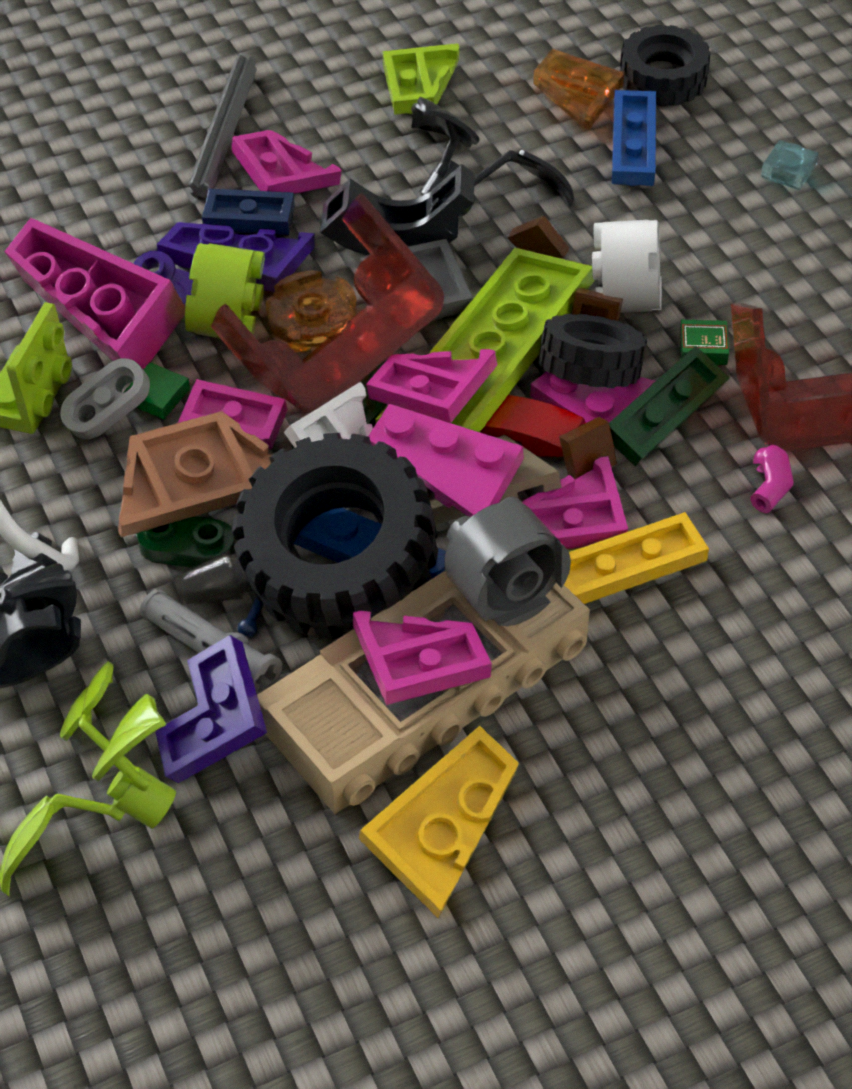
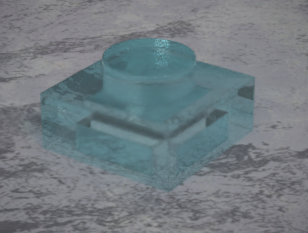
(789, 165)

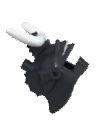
(36, 604)

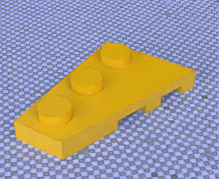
(441, 818)

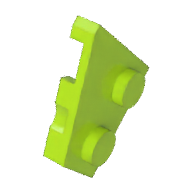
(418, 74)

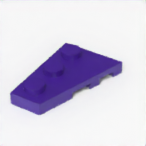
(281, 254)

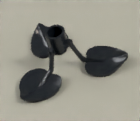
(435, 119)

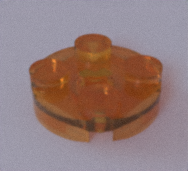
(309, 329)

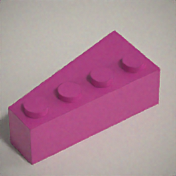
(102, 295)

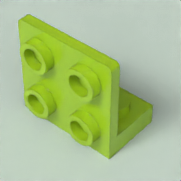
(34, 373)

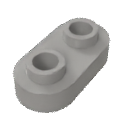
(105, 397)

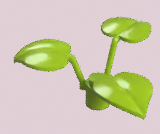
(132, 788)

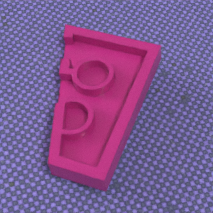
(453, 461)

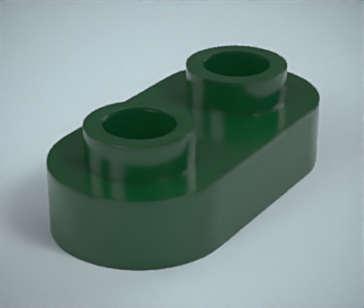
(184, 542)

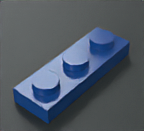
(634, 138)

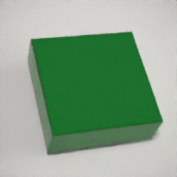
(165, 390)

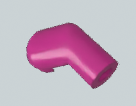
(778, 477)

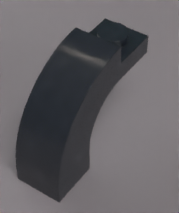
(413, 220)

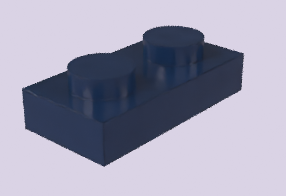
(249, 210)

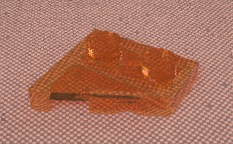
(577, 85)

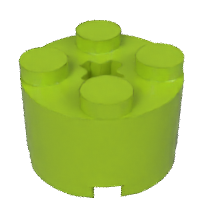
(221, 277)

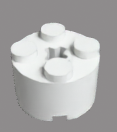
(629, 263)

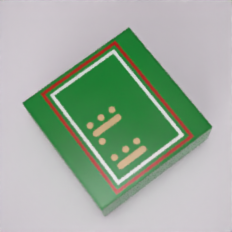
(708, 336)

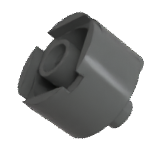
(505, 561)

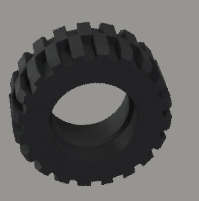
(317, 480)

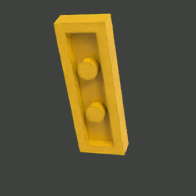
(635, 558)

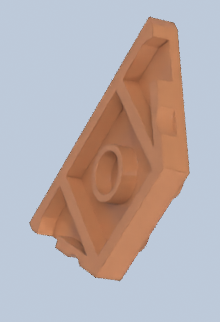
(187, 471)

